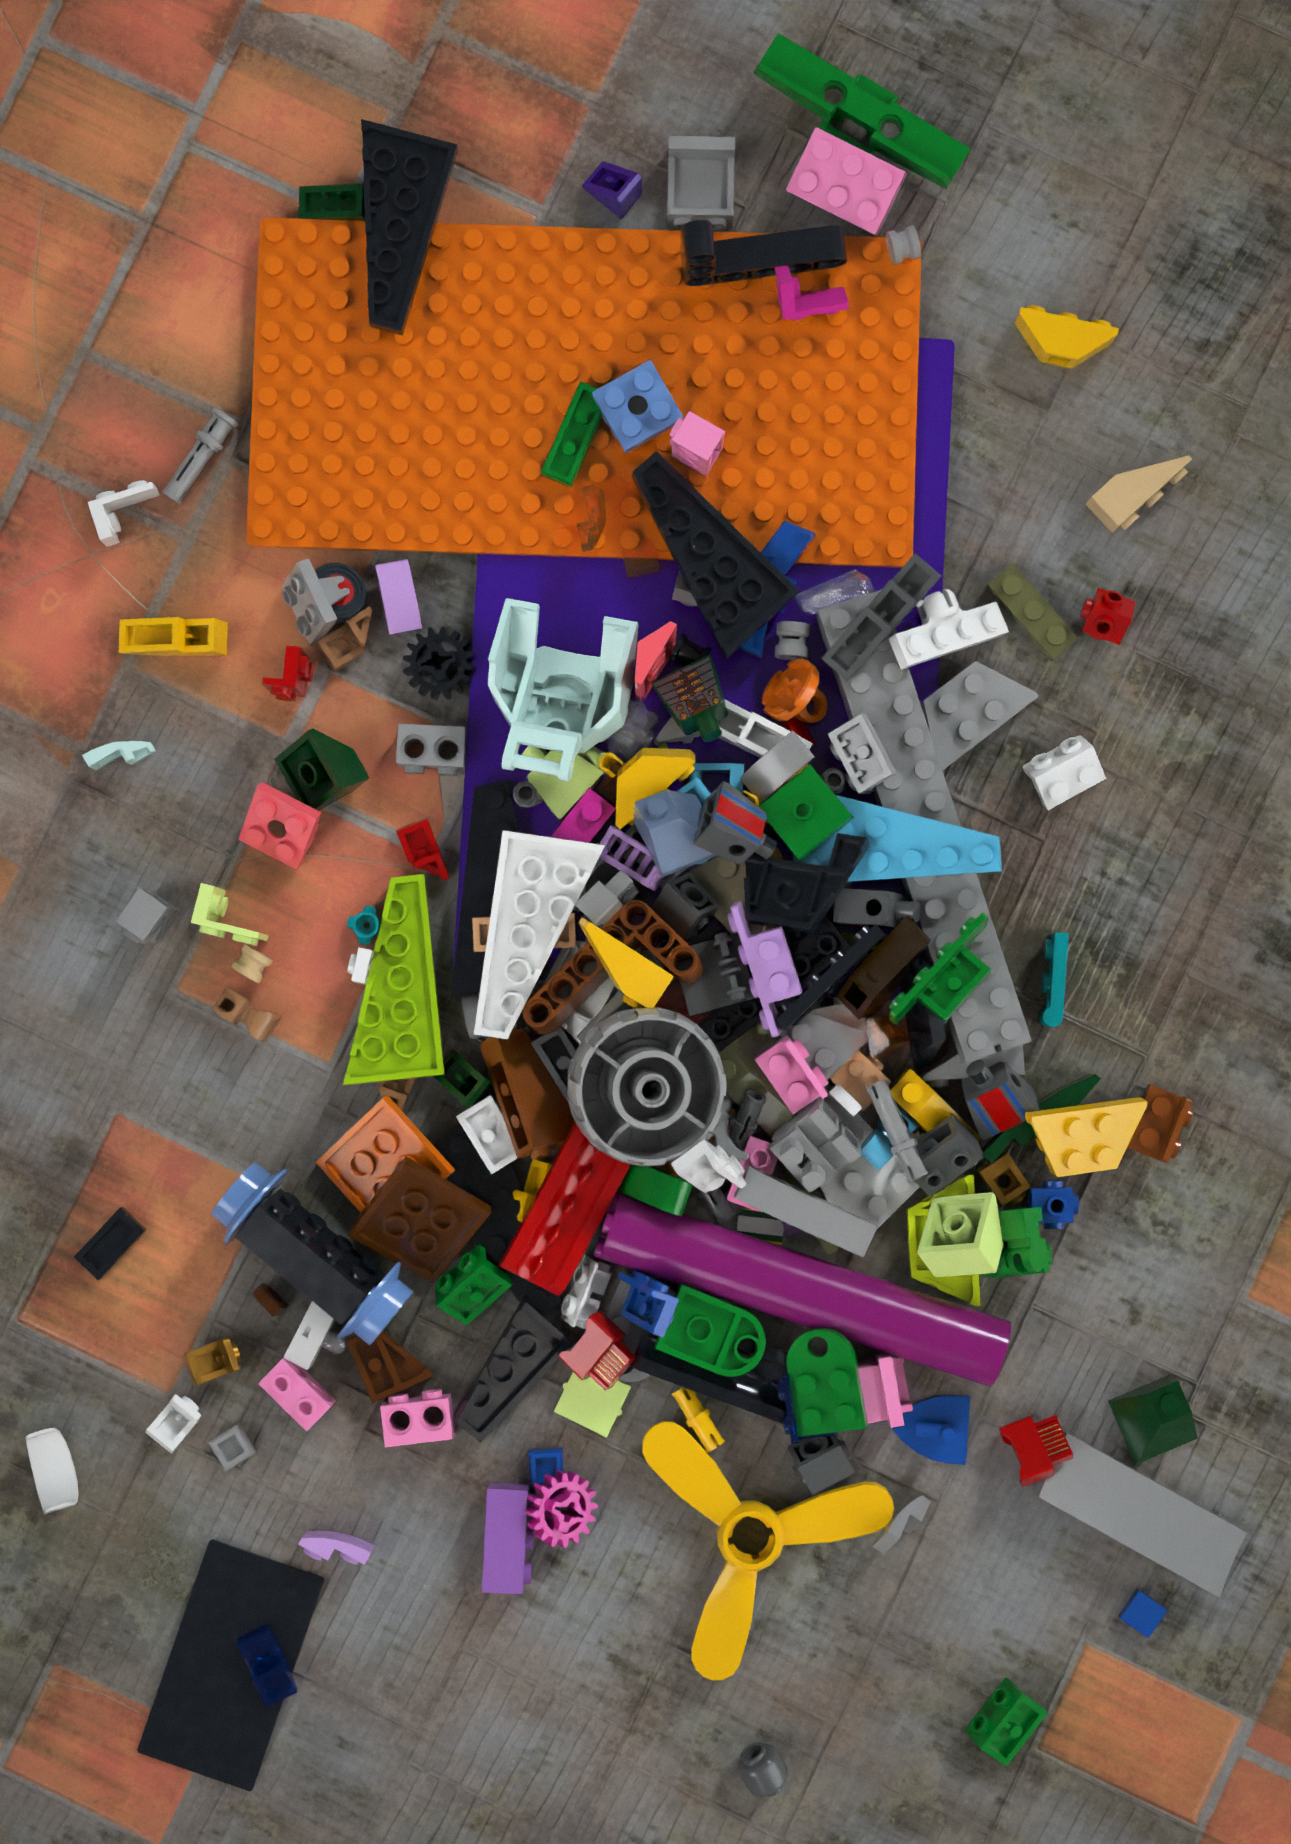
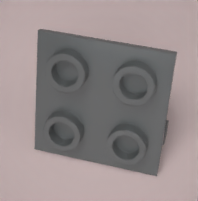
(723, 976)

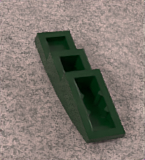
(332, 202)
(1064, 1096)

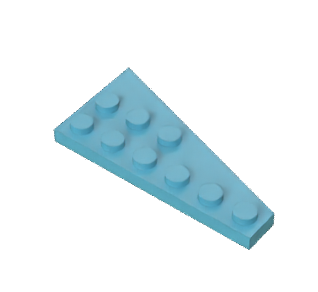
(910, 845)

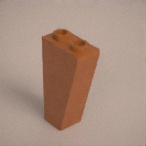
(528, 1095)

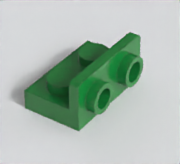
(470, 1286)
(1005, 1722)

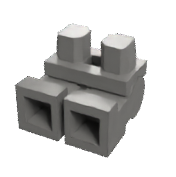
(815, 1144)

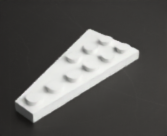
(530, 906)

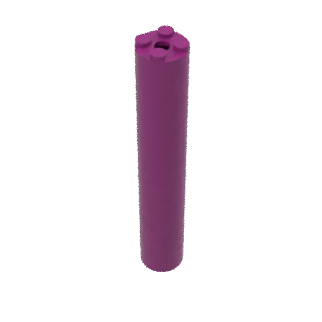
(804, 1289)

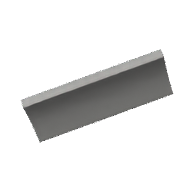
(1143, 1515)

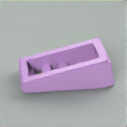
(609, 839)

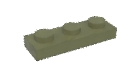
(1032, 612)

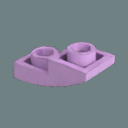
(398, 596)
(323, 1543)

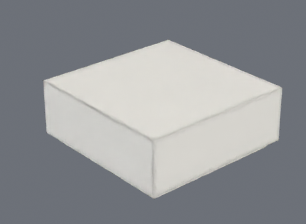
(843, 1101)

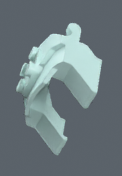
(557, 695)

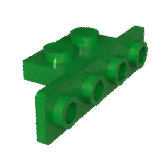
(949, 979)

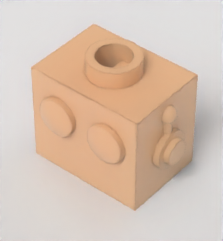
(859, 1074)

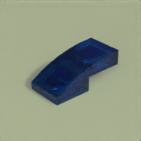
(268, 1665)

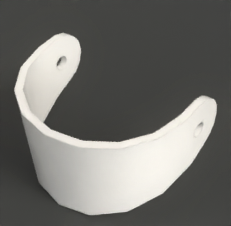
(52, 1470)

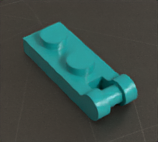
(1053, 981)

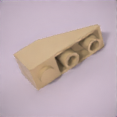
(1127, 492)

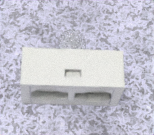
(313, 1335)

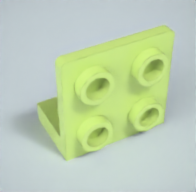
(208, 908)

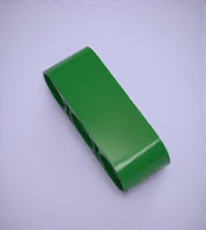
(656, 1188)

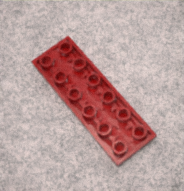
(564, 1214)

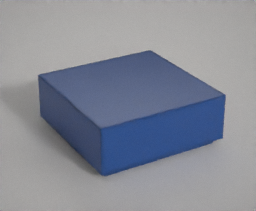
(544, 1462)
(1142, 1613)

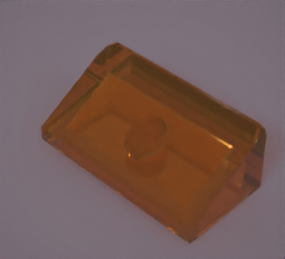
(884, 1037)

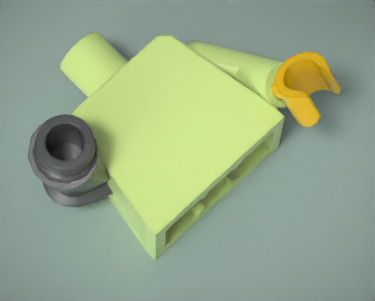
(558, 794)

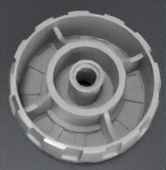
(617, 1062)

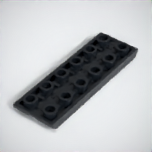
(809, 955)
(751, 1391)

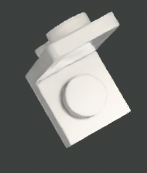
(108, 523)

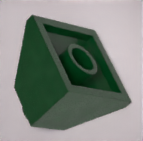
(320, 769)
(1154, 1418)

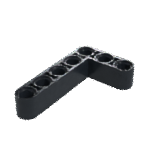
(757, 256)

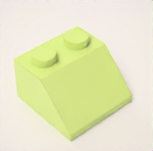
(962, 1235)

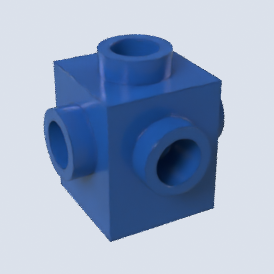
(1066, 1203)

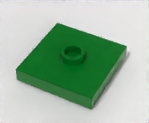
(805, 812)

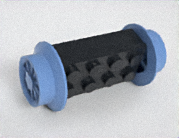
(310, 1253)

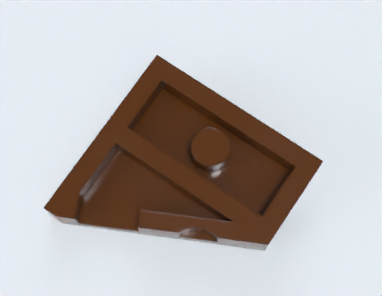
(386, 1366)

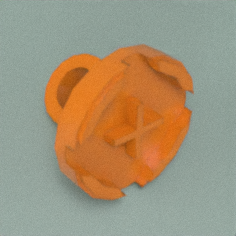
(792, 690)

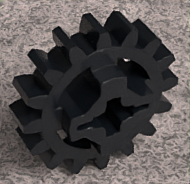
(424, 666)

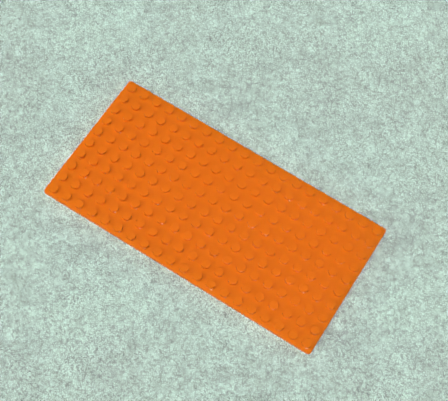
(448, 427)

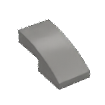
(777, 767)

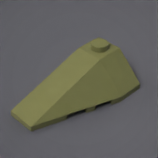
(745, 1074)

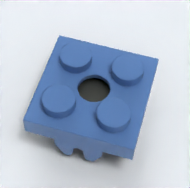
(637, 406)

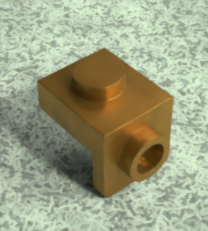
(212, 1360)

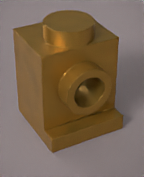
(1014, 1191)

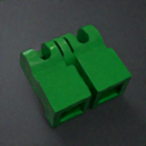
(1022, 1247)

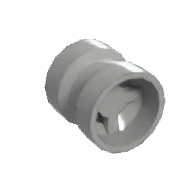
(792, 640)

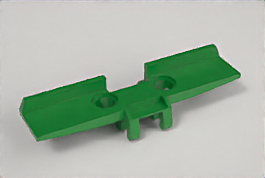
(866, 103)

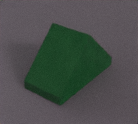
(463, 1079)

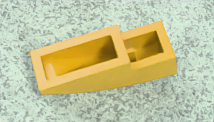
(173, 636)

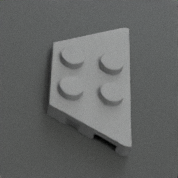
(971, 709)

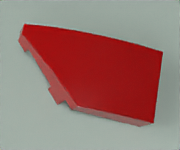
(422, 848)

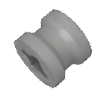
(903, 244)

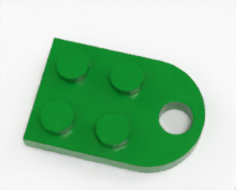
(709, 1331)
(825, 1386)

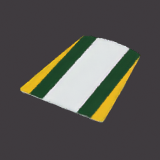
(760, 1226)

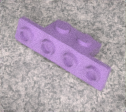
(770, 966)

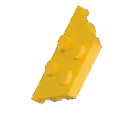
(1086, 1135)

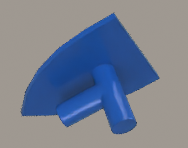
(938, 1428)

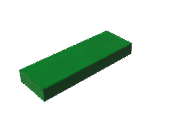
(573, 437)

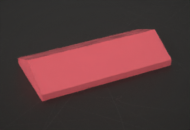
(652, 657)

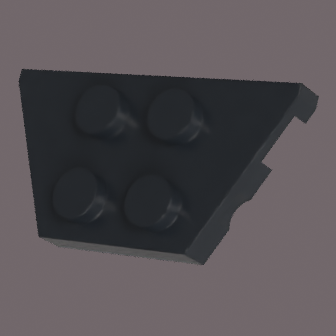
(923, 1026)

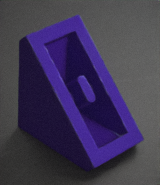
(614, 187)

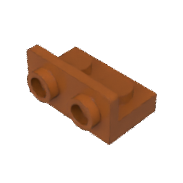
(1161, 1124)

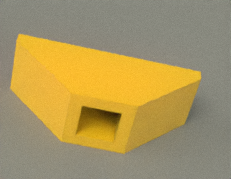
(1063, 337)
(647, 774)

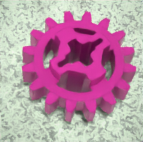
(555, 1525)

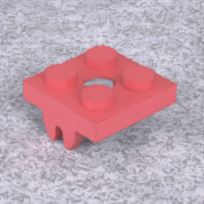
(298, 818)

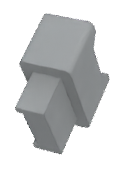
(603, 902)

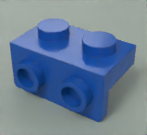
(648, 1303)

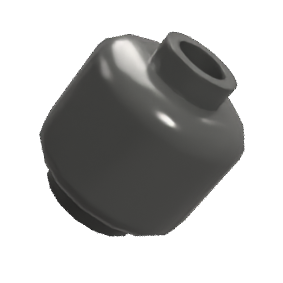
(762, 1769)

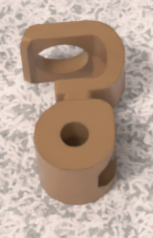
(237, 1008)

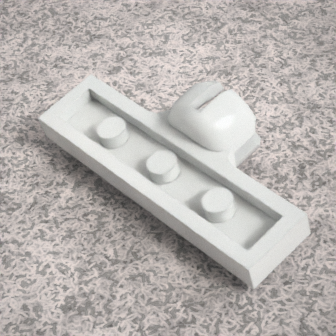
(946, 629)

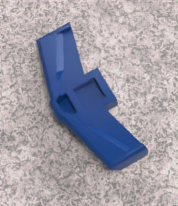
(782, 552)

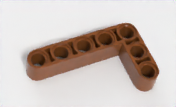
(586, 984)

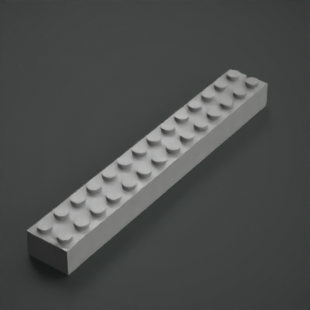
(919, 788)

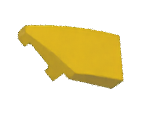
(536, 1175)

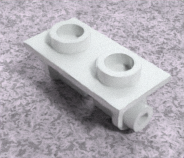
(588, 1278)

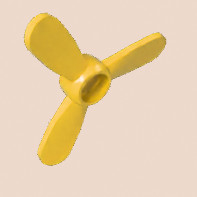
(818, 1519)

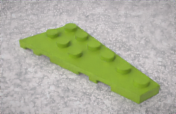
(399, 1008)

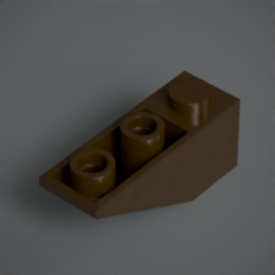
(883, 969)

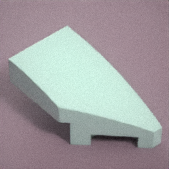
(130, 750)

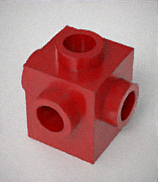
(1107, 615)

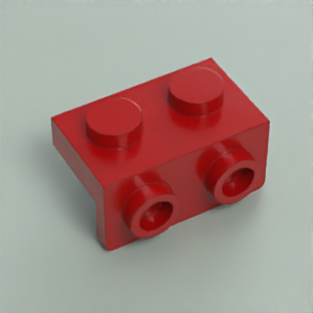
(295, 676)

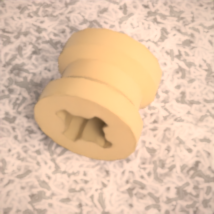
(251, 963)

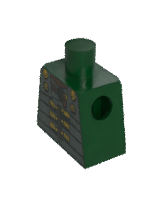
(694, 698)

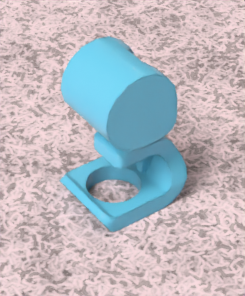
(878, 1145)

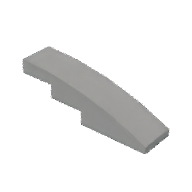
(806, 1211)

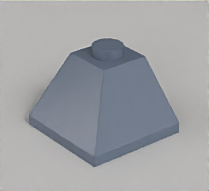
(669, 829)

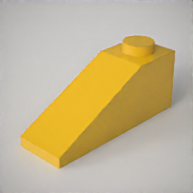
(630, 972)
(922, 1101)

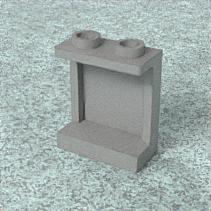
(701, 181)

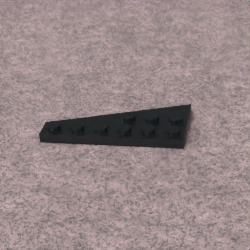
(723, 570)

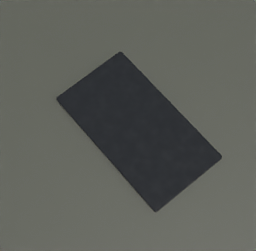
(206, 1703)

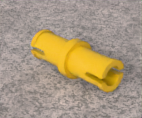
(698, 1418)

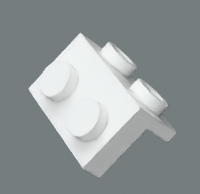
(1065, 771)

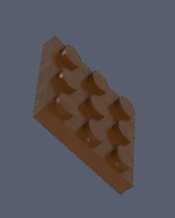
(419, 1220)

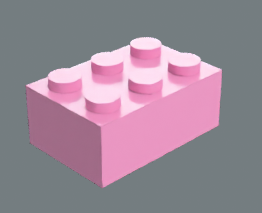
(846, 181)

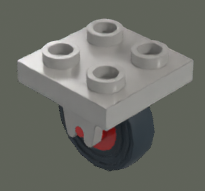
(322, 597)

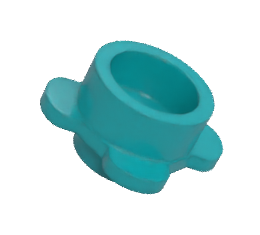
(357, 923)

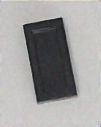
(110, 1243)

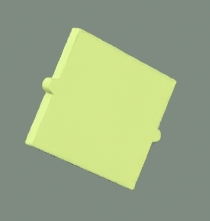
(590, 1404)

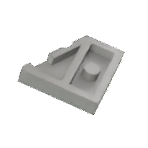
(827, 1042)

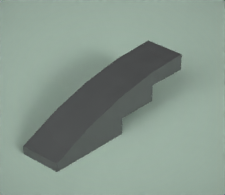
(881, 617)

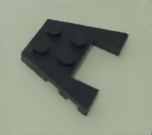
(798, 892)

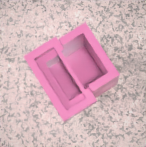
(884, 1389)

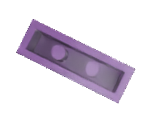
(507, 1539)

